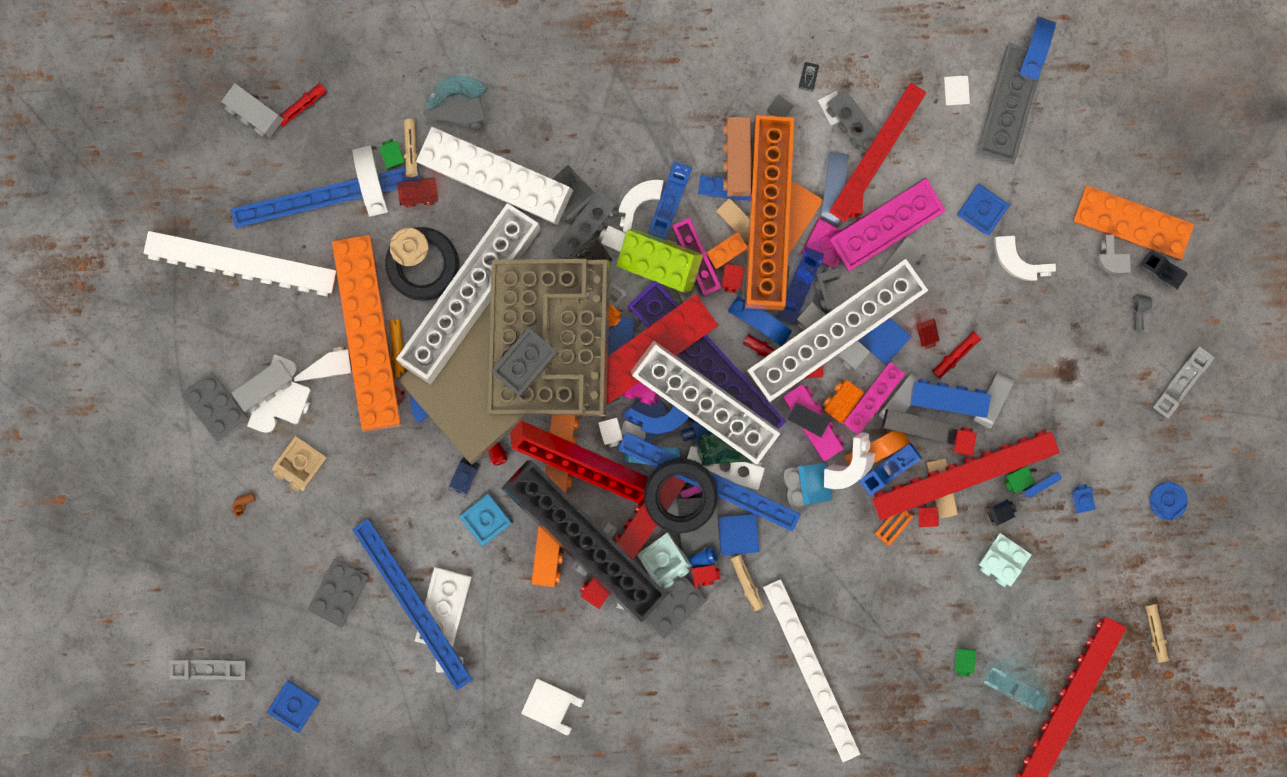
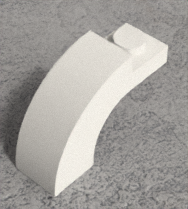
(642, 192)

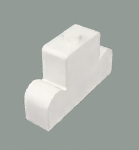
(285, 405)

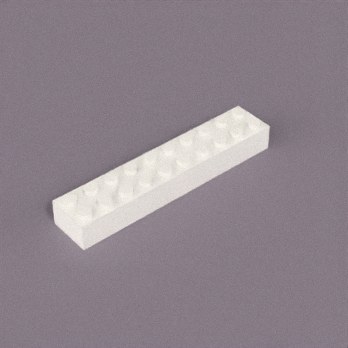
(466, 295)
(837, 330)

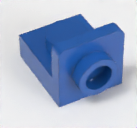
(1083, 498)

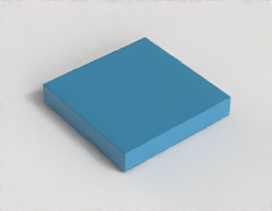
(813, 483)
(485, 519)

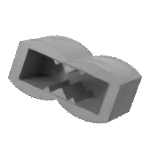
(792, 482)

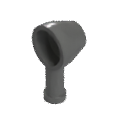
(1141, 304)

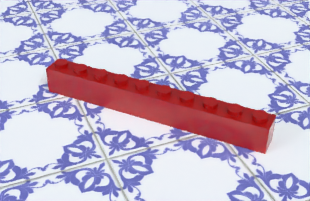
(965, 475)
(1072, 699)

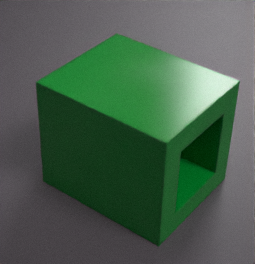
(391, 154)
(1019, 480)
(964, 661)

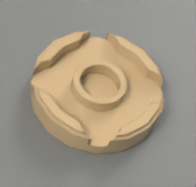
(409, 247)

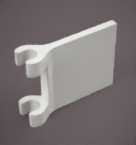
(549, 705)

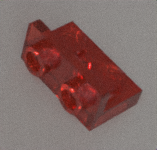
(417, 191)

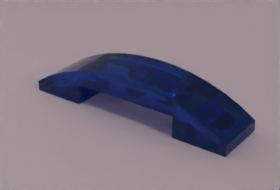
(801, 284)

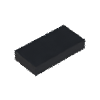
(808, 420)

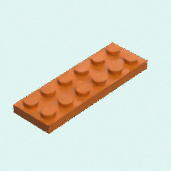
(1133, 222)

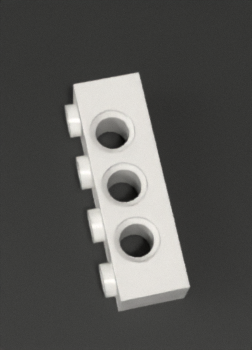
(752, 480)

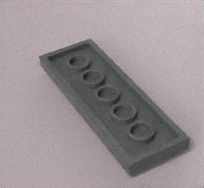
(1008, 108)

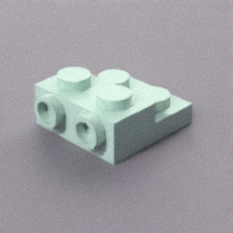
(1004, 560)
(664, 561)

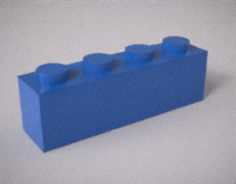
(950, 399)

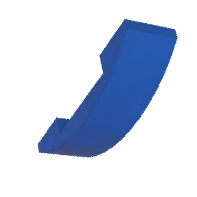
(670, 200)

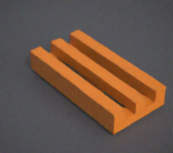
(883, 538)

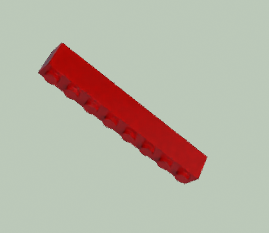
(578, 461)
(635, 536)

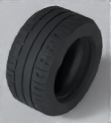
(432, 290)
(675, 523)

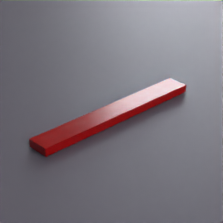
(877, 152)

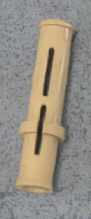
(411, 169)
(747, 583)
(1157, 633)

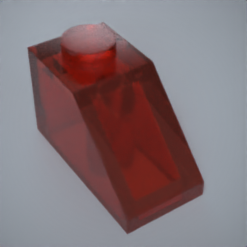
(927, 333)

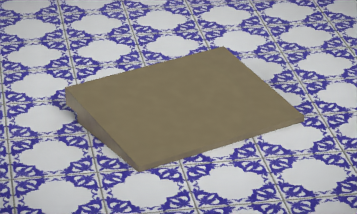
(570, 311)
(460, 395)

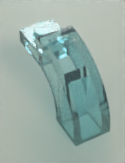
(455, 85)
(1016, 690)

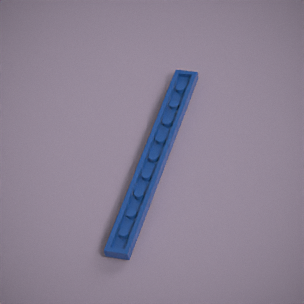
(313, 199)
(726, 489)
(412, 604)

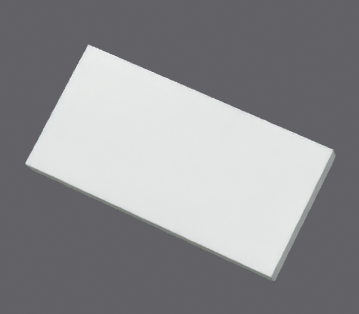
(446, 601)

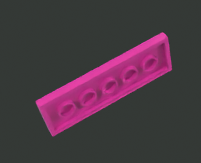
(887, 224)

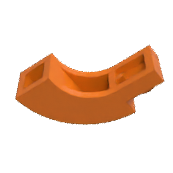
(885, 445)

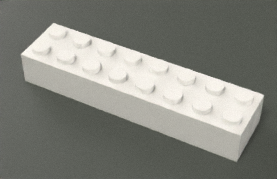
(494, 175)
(705, 402)

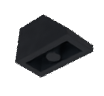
(1001, 512)

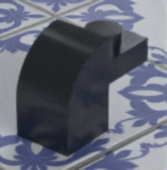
(1163, 270)

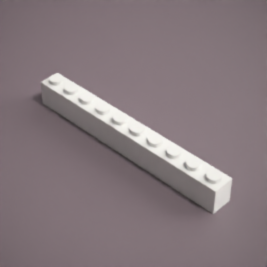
(240, 262)

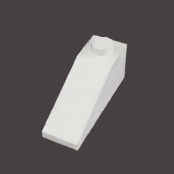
(330, 365)

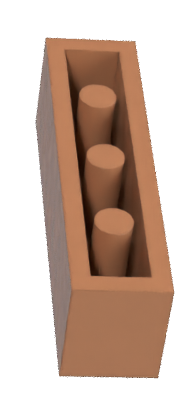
(738, 156)

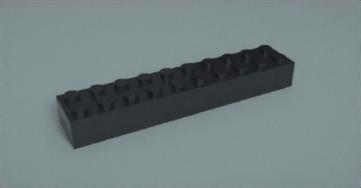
(584, 541)

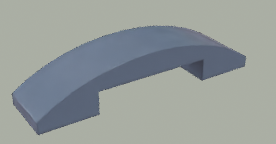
(834, 185)

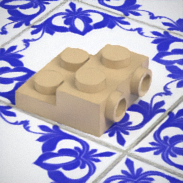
(298, 464)

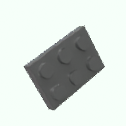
(524, 362)
(214, 406)
(338, 593)
(676, 607)

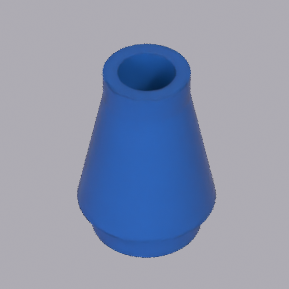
(703, 558)

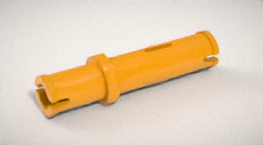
(397, 346)

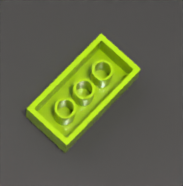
(659, 260)

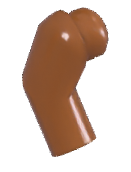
(240, 504)

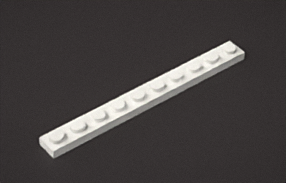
(811, 670)

